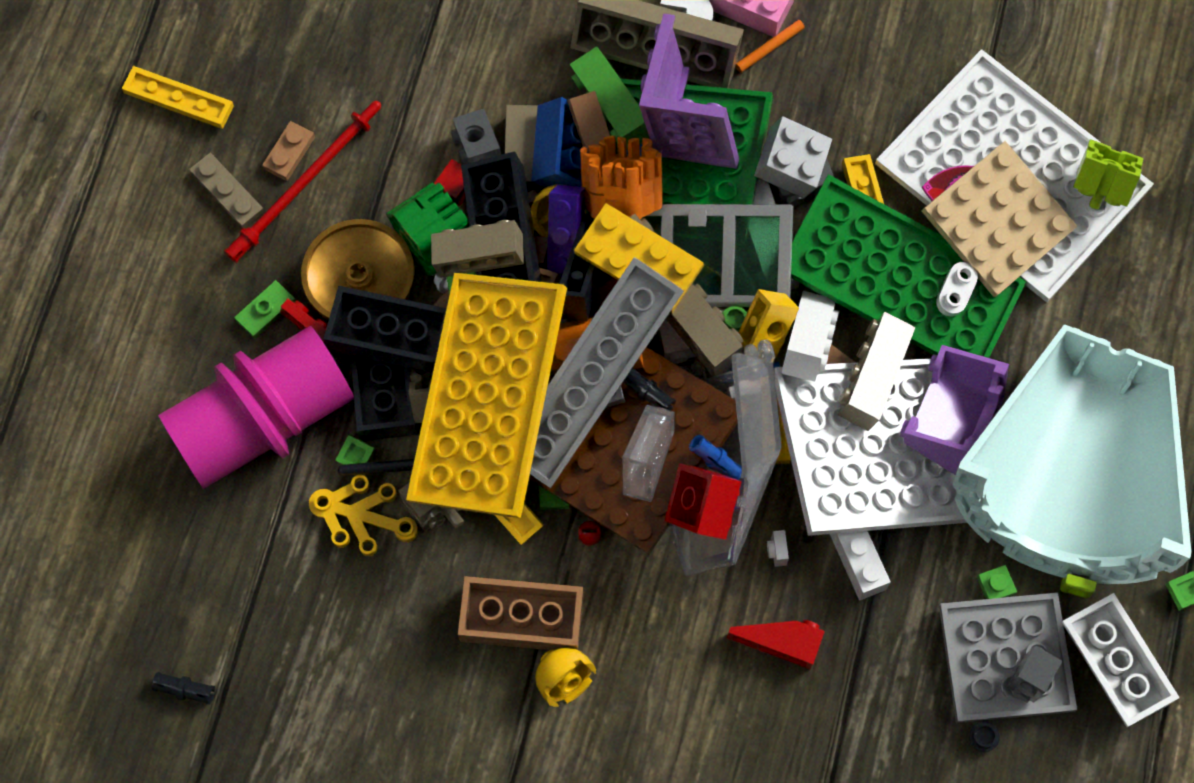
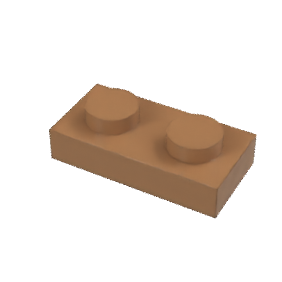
(288, 151)

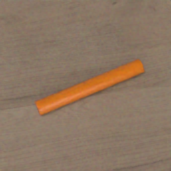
(769, 46)

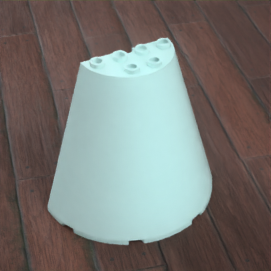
(1083, 466)

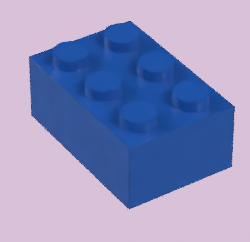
(556, 146)

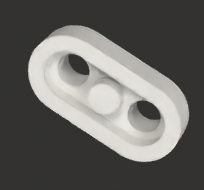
(958, 287)

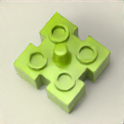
(1107, 175)

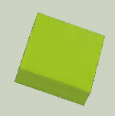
(1078, 586)

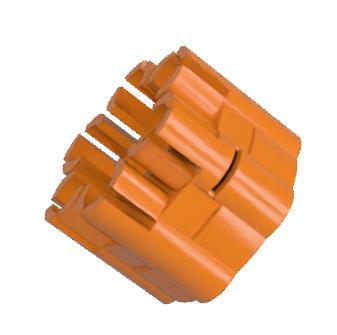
(622, 181)

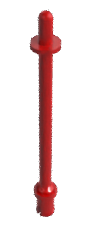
(250, 235)

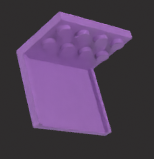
(676, 124)

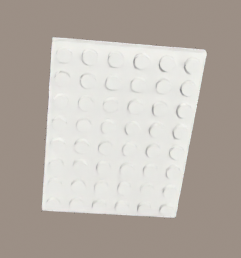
(977, 115)

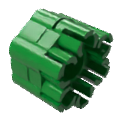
(424, 215)

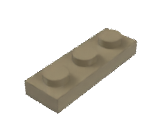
(227, 190)

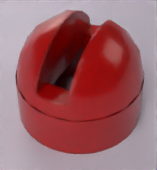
(589, 538)

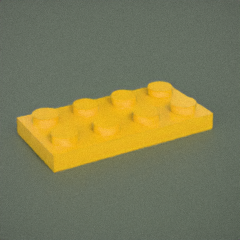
(617, 239)

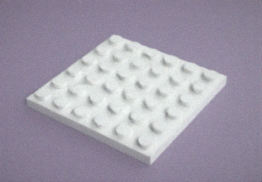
(860, 476)

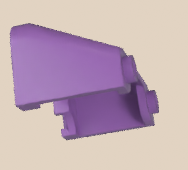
(957, 406)

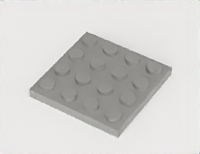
(987, 645)

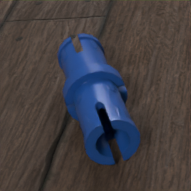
(715, 457)

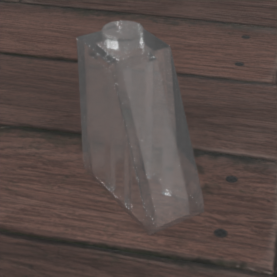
(647, 452)

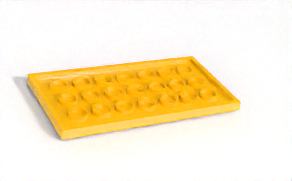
(487, 394)

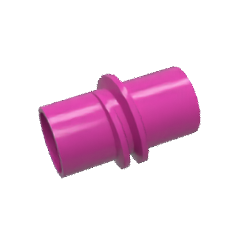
(256, 406)

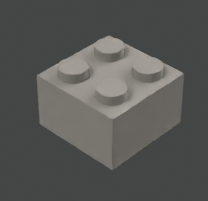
(793, 157)

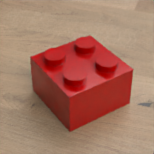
(702, 501)

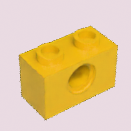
(768, 319)

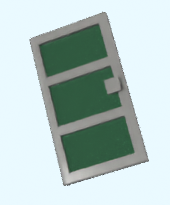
(739, 244)

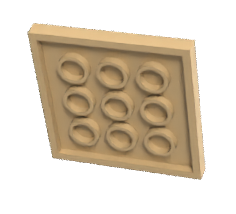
(999, 218)

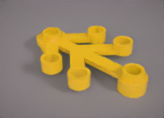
(358, 513)

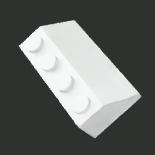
(1120, 660)

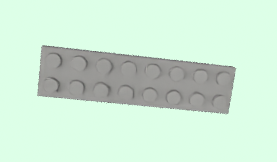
(600, 365)

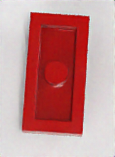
(297, 314)

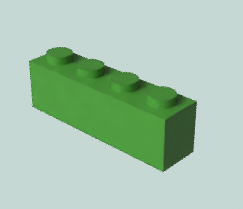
(616, 102)

